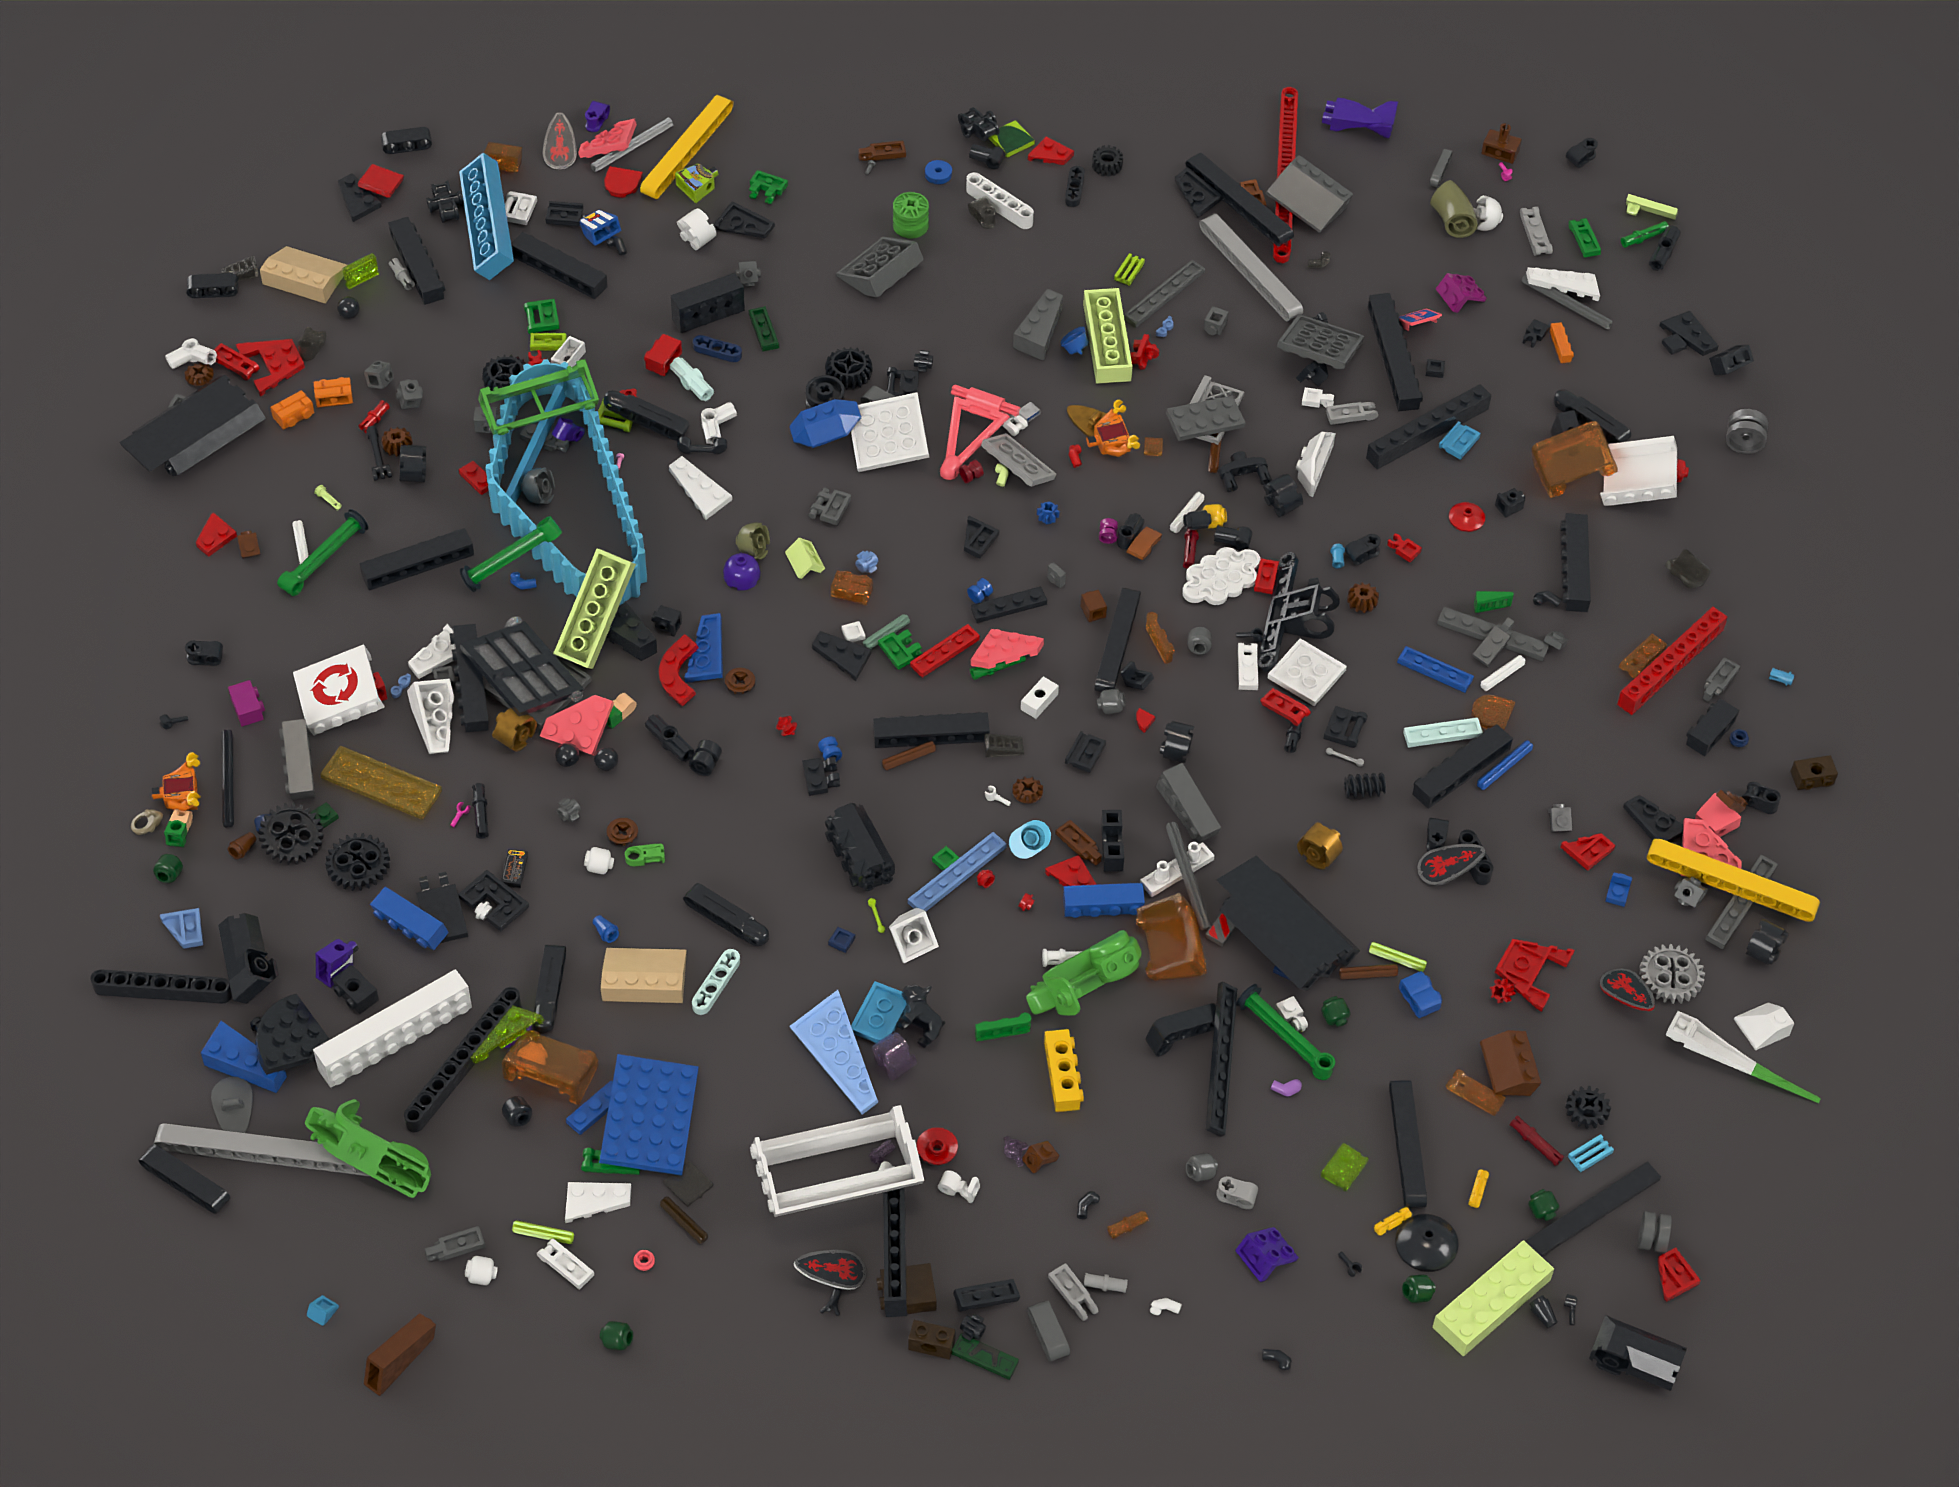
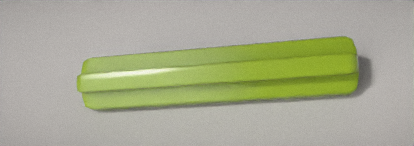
(1397, 956)
(543, 1232)

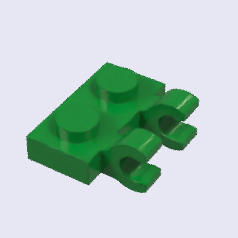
(770, 183)
(895, 649)

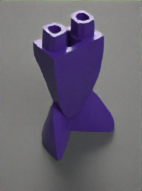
(1353, 115)

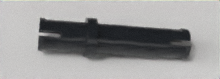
(1293, 735)
(479, 804)

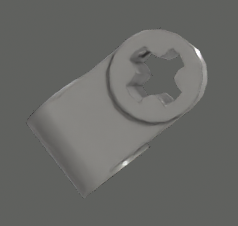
(1239, 1192)

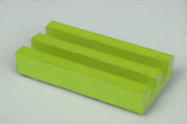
(1134, 260)
(547, 341)

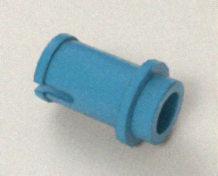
(1337, 554)
(1782, 676)

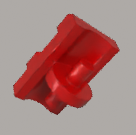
(1143, 352)

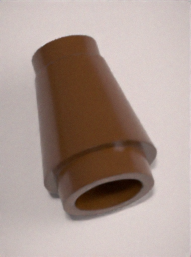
(240, 846)

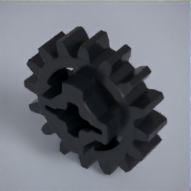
(1588, 1107)

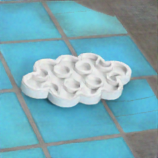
(1221, 576)

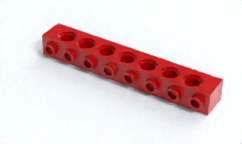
(1672, 660)

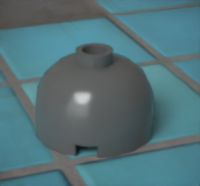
(538, 485)

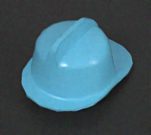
(1029, 839)

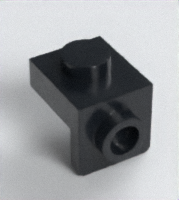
(1136, 678)

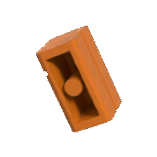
(333, 392)
(292, 410)

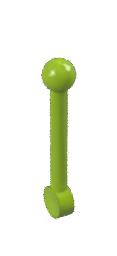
(872, 902)

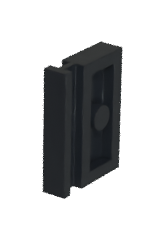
(564, 213)
(1085, 752)

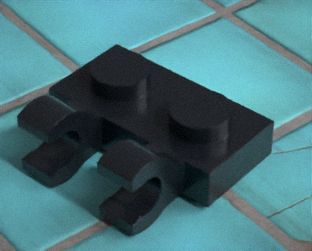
(815, 775)

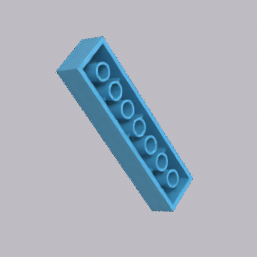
(486, 216)

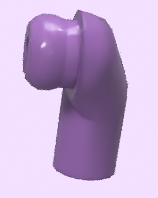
(1288, 1088)

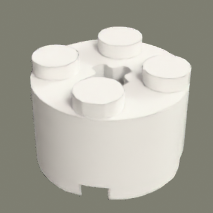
(696, 228)

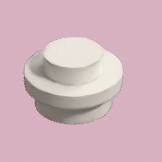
(483, 910)

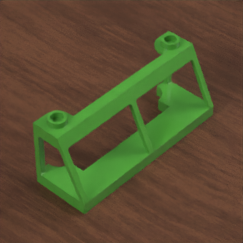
(487, 396)

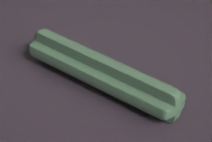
(894, 626)

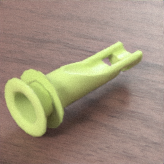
(321, 491)

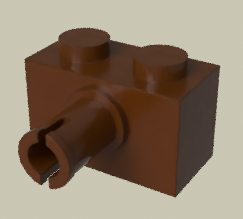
(1501, 144)

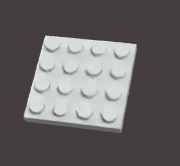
(889, 433)

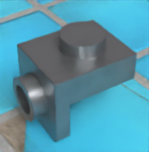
(1560, 818)

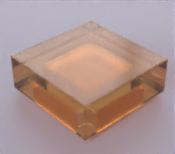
(1153, 446)

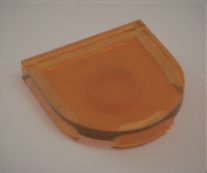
(1492, 711)

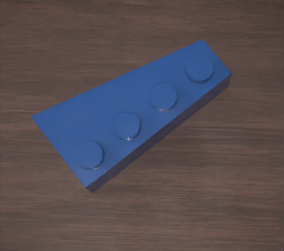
(237, 1057)

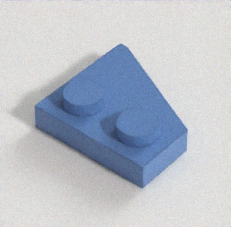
(184, 927)

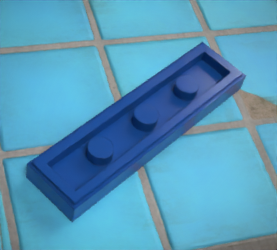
(1435, 669)

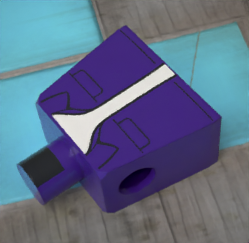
(333, 960)

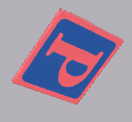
(1418, 317)

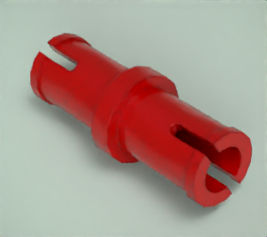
(374, 416)

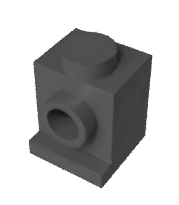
(1213, 324)

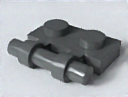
(835, 507)

